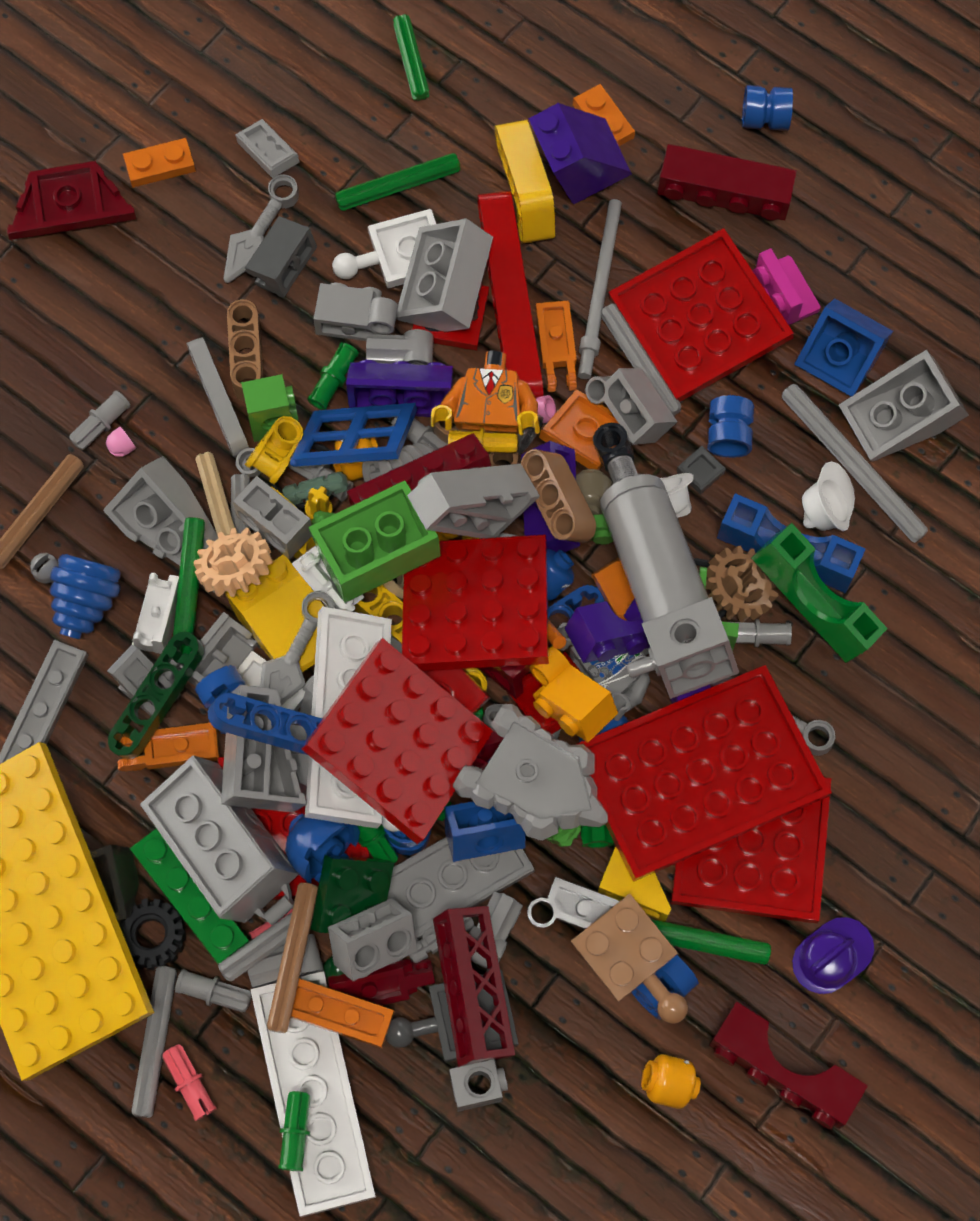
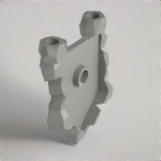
(535, 778)

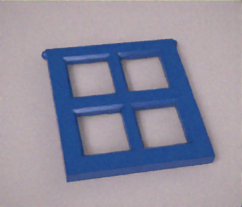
(356, 431)

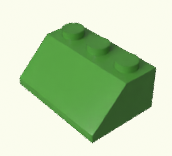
(374, 542)

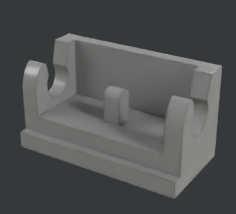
(223, 646)

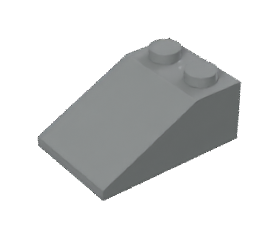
(903, 407)

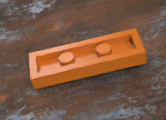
(341, 1013)

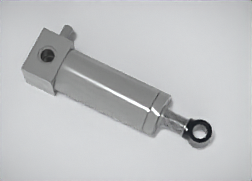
(677, 614)

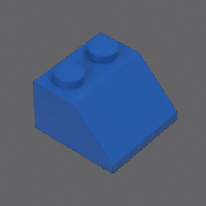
(843, 347)

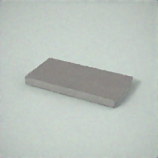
(435, 883)

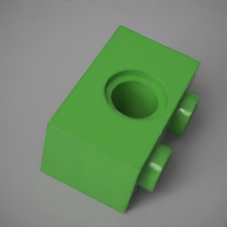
(266, 402)

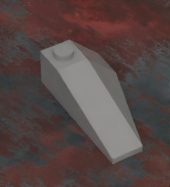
(155, 509)

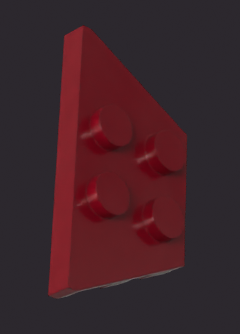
(68, 200)

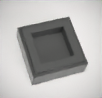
(704, 469)

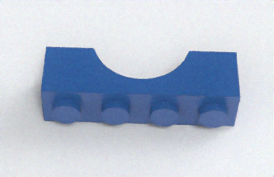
(753, 525)

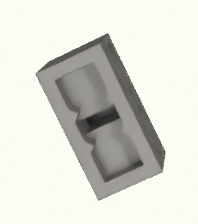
(272, 517)
(372, 939)

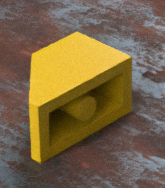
(646, 891)

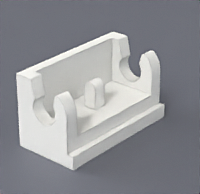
(157, 614)

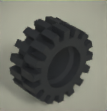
(173, 937)

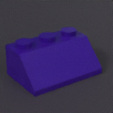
(398, 383)

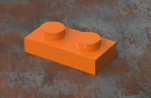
(600, 103)
(159, 162)

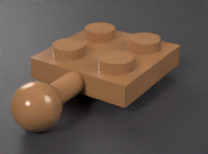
(628, 951)

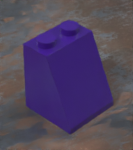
(579, 150)

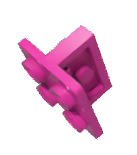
(786, 286)

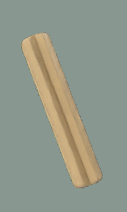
(214, 493)

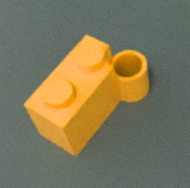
(572, 697)

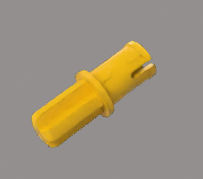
(491, 441)
(317, 501)

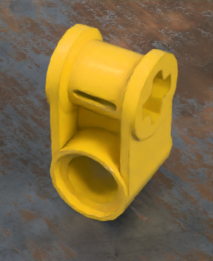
(273, 452)

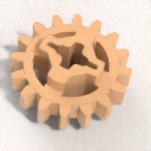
(233, 562)

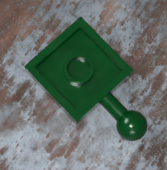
(347, 889)

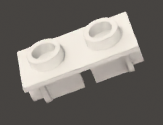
(315, 574)

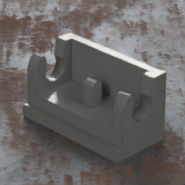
(281, 256)

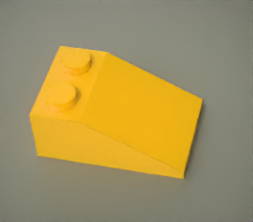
(275, 610)

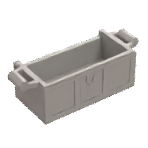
(221, 845)

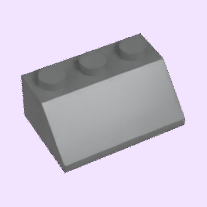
(445, 275)

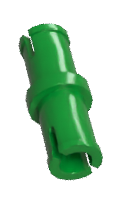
(332, 376)

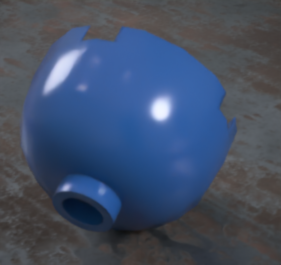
(313, 839)

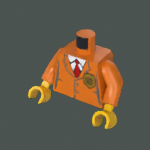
(489, 400)

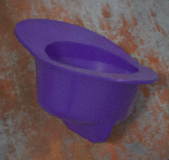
(833, 955)

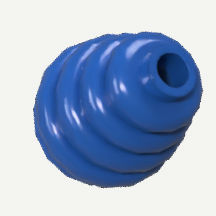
(81, 594)

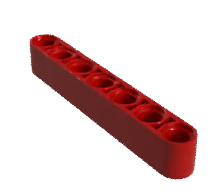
(510, 289)

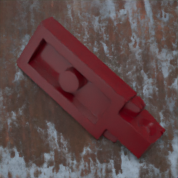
(387, 984)

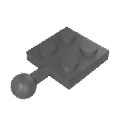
(403, 1031)

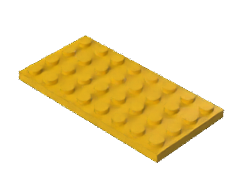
(61, 947)

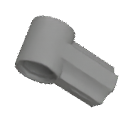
(412, 347)
(503, 914)
(267, 970)

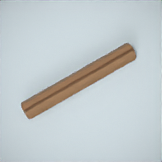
(38, 507)
(292, 958)

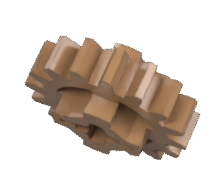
(739, 584)

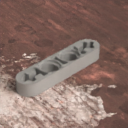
(217, 396)

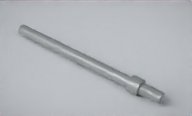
(590, 343)

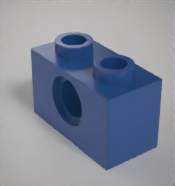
(480, 831)

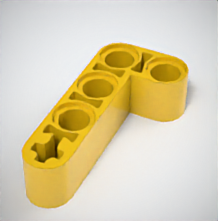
(527, 181)

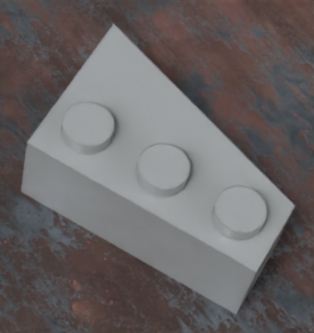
(473, 500)
(258, 772)

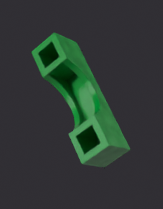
(842, 623)
(217, 935)

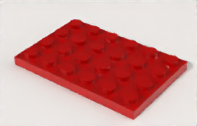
(703, 772)

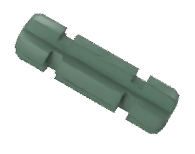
(334, 482)

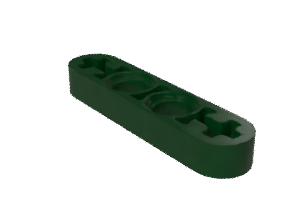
(161, 698)

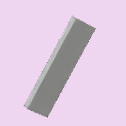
(45, 699)

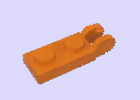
(556, 342)
(174, 747)

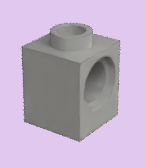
(464, 1097)

